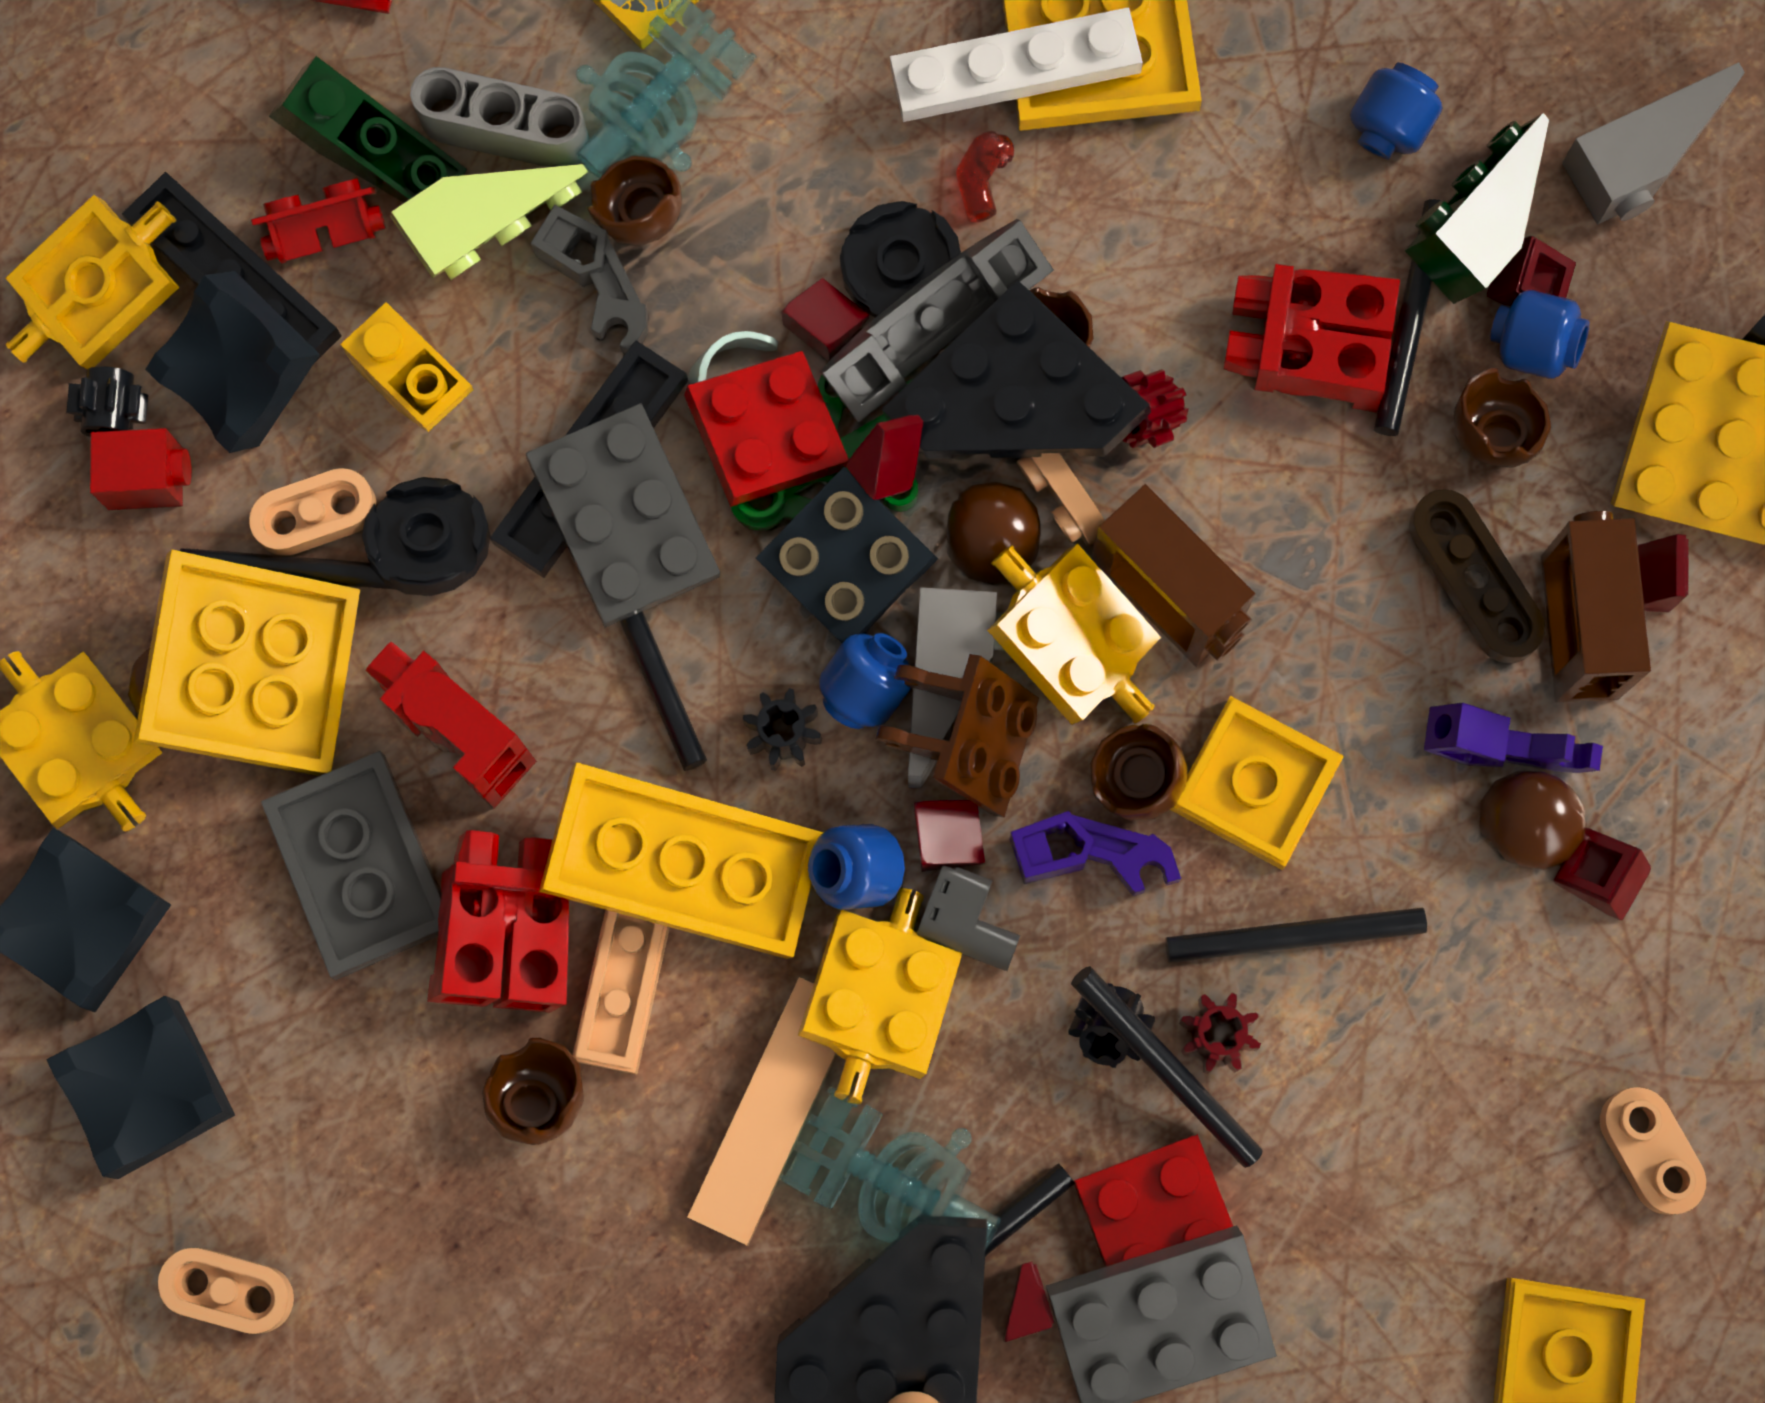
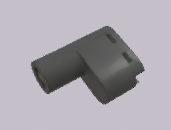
(954, 919)

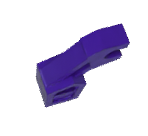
(1484, 739)
(1120, 848)

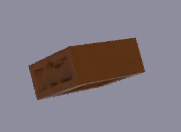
(1173, 577)
(1595, 609)

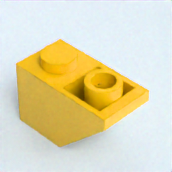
(405, 368)

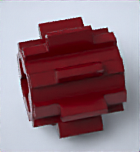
(1165, 404)
(1223, 1015)

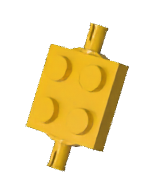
(91, 282)
(1074, 634)
(71, 741)
(880, 995)

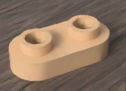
(314, 508)
(1076, 511)
(1649, 1154)
(228, 1290)

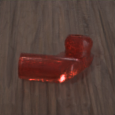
(975, 169)

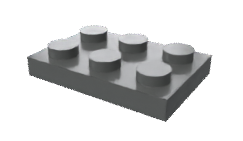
(623, 515)
(356, 864)
(1162, 1319)

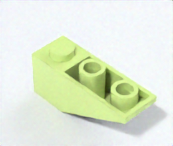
(468, 210)

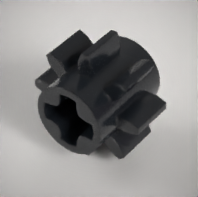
(107, 401)
(789, 714)
(1097, 1037)

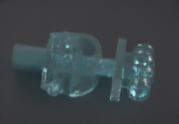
(621, 131)
(880, 1174)

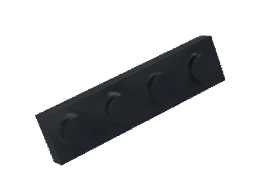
(205, 246)
(640, 377)

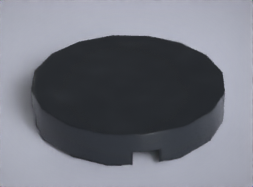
(893, 252)
(426, 536)

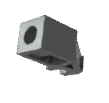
(616, 296)

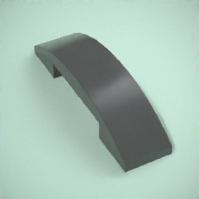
(931, 317)

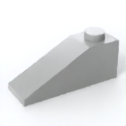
(1631, 157)
(949, 630)

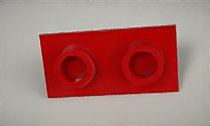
(295, 225)

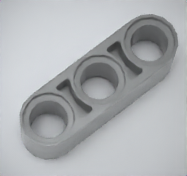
(481, 98)

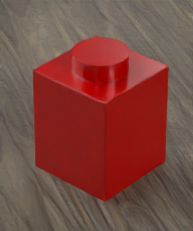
(138, 469)

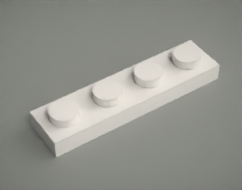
(1016, 64)

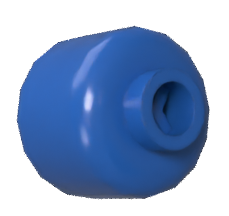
(1396, 110)
(1540, 334)
(861, 682)
(856, 866)

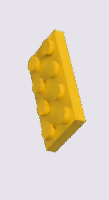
(680, 861)

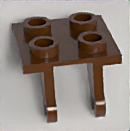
(986, 737)

